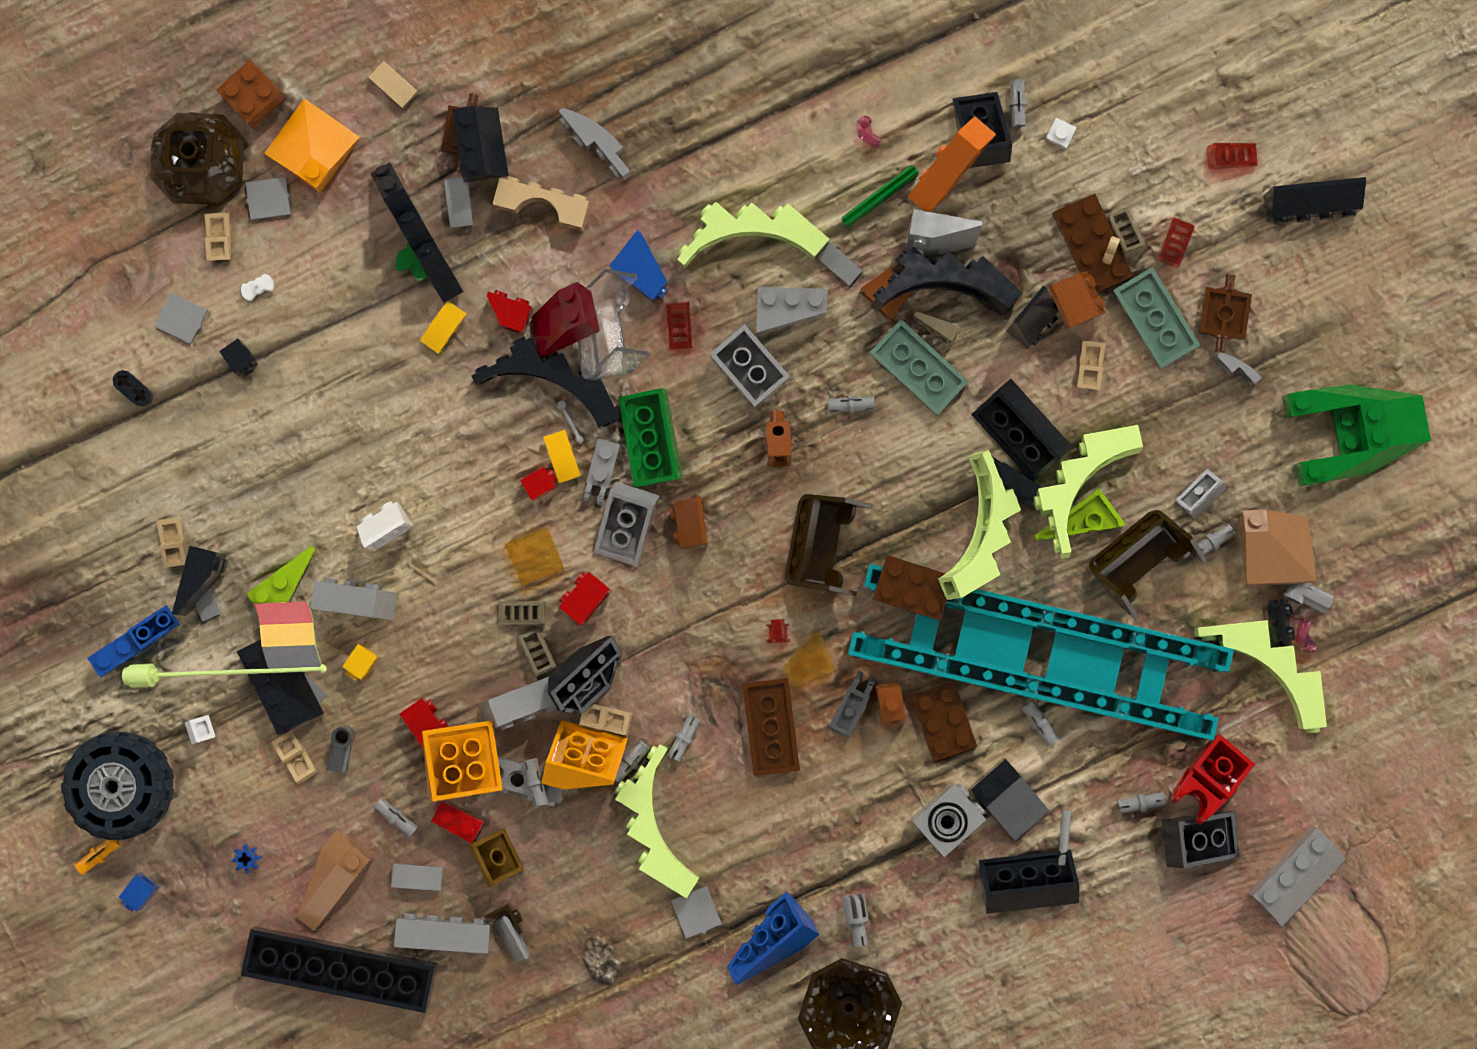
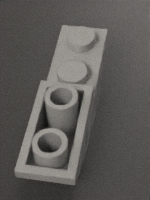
(592, 134)

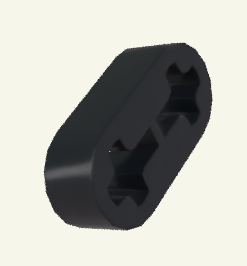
(129, 392)

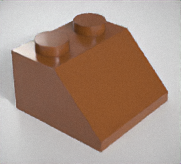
(1077, 299)
(690, 523)

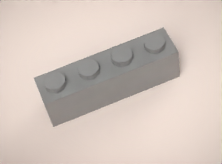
(443, 935)

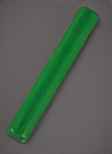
(880, 196)

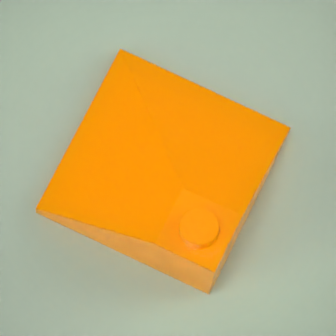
(312, 145)
(583, 757)
(461, 761)

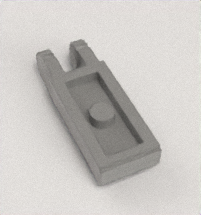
(601, 469)

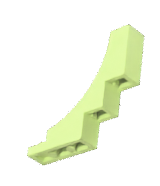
(1302, 688)

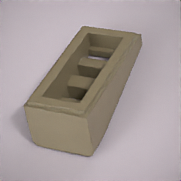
(1134, 250)
(942, 329)
(540, 612)
(546, 671)

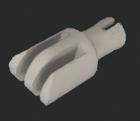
(856, 916)

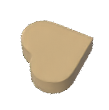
(1111, 249)

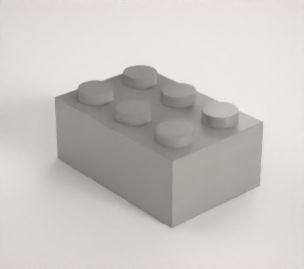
(749, 366)

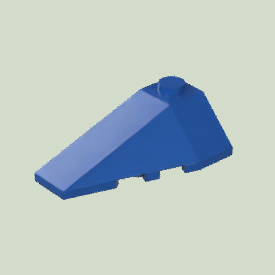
(780, 935)

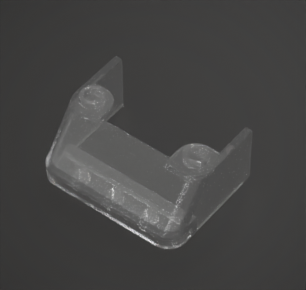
(604, 352)

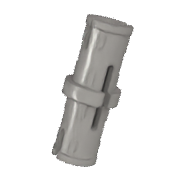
(1016, 102)
(851, 404)
(1214, 540)
(1040, 723)
(684, 737)
(631, 760)
(534, 782)
(1141, 803)
(395, 817)

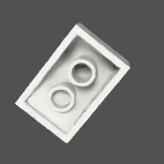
(384, 526)

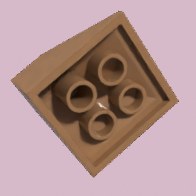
(1276, 548)

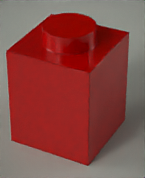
(539, 483)

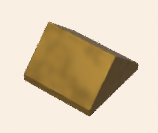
(496, 857)

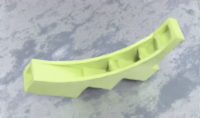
(751, 221)
(1099, 450)
(990, 535)
(659, 861)

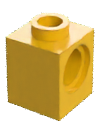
(360, 662)

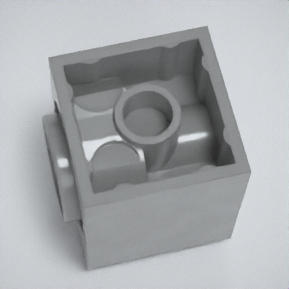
(964, 818)

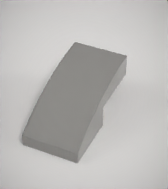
(458, 202)
(1230, 364)
(416, 877)

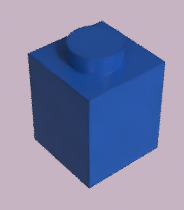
(138, 892)

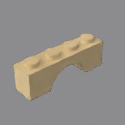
(513, 196)

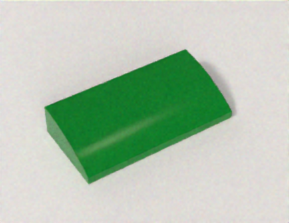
(650, 437)

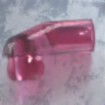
(865, 131)
(1303, 638)

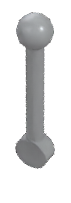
(562, 406)

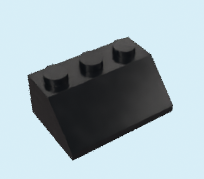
(479, 143)

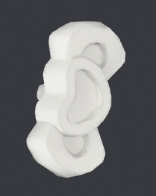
(258, 286)

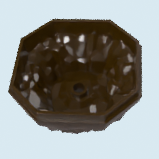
(210, 171)
(873, 1011)

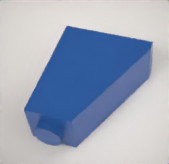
(638, 259)

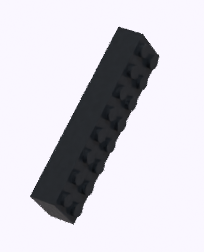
(339, 969)

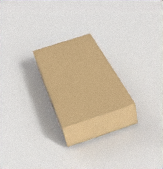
(393, 85)

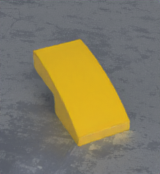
(443, 327)
(562, 456)

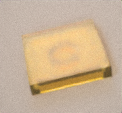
(534, 556)

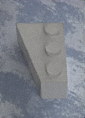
(788, 306)
(353, 599)
(518, 704)

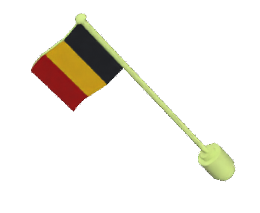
(285, 641)

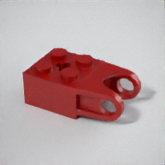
(1213, 776)

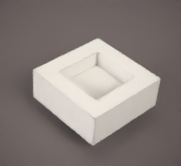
(1060, 133)
(200, 729)

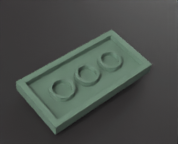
(1156, 318)
(918, 367)

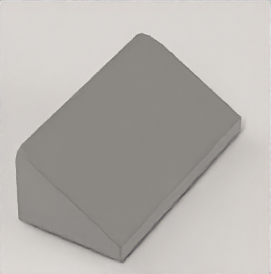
(1201, 494)
(512, 939)

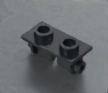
(1283, 630)

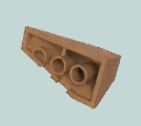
(335, 872)

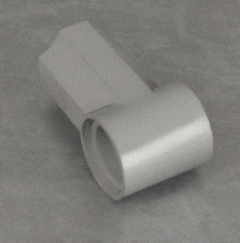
(1309, 596)

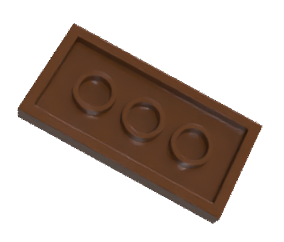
(1087, 239)
(771, 727)

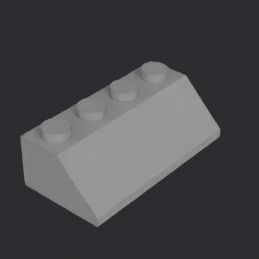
(1297, 875)

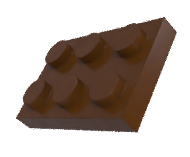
(911, 588)
(943, 721)

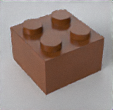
(251, 93)

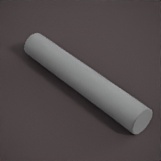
(1064, 836)

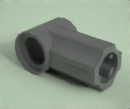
(339, 751)

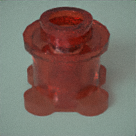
(777, 631)

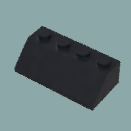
(1315, 200)
(1022, 430)
(284, 695)
(1028, 882)

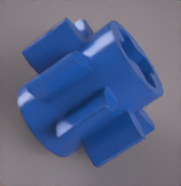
(250, 853)

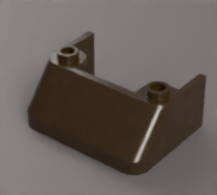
(816, 541)
(1138, 552)

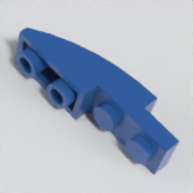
(133, 641)

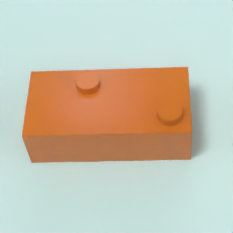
(951, 164)

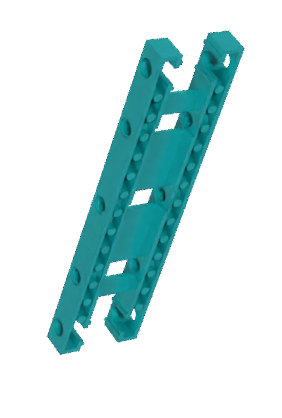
(1080, 665)

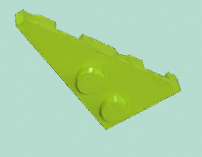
(1089, 515)
(284, 582)

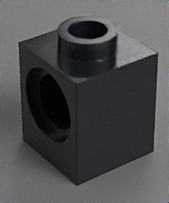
(239, 358)

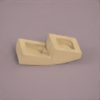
(218, 236)
(1091, 365)
(172, 541)
(606, 719)
(294, 756)

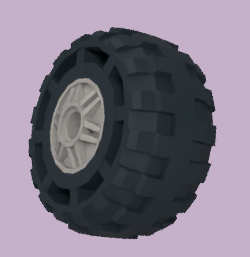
(142, 782)

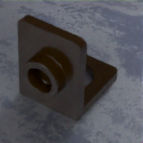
(514, 914)

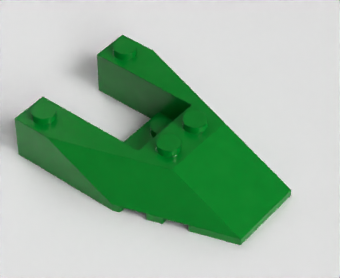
(1368, 425)

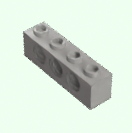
(509, 768)

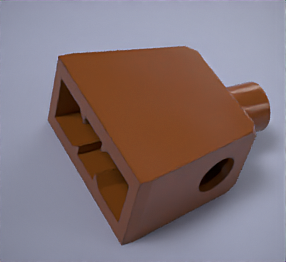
(892, 308)
(778, 446)
(890, 703)

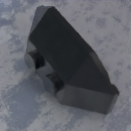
(584, 676)

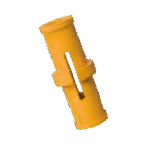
(85, 864)

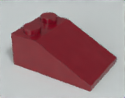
(565, 319)

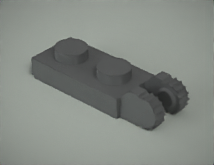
(851, 707)

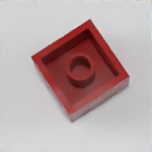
(584, 598)

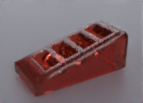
(1217, 155)
(1169, 259)
(681, 344)

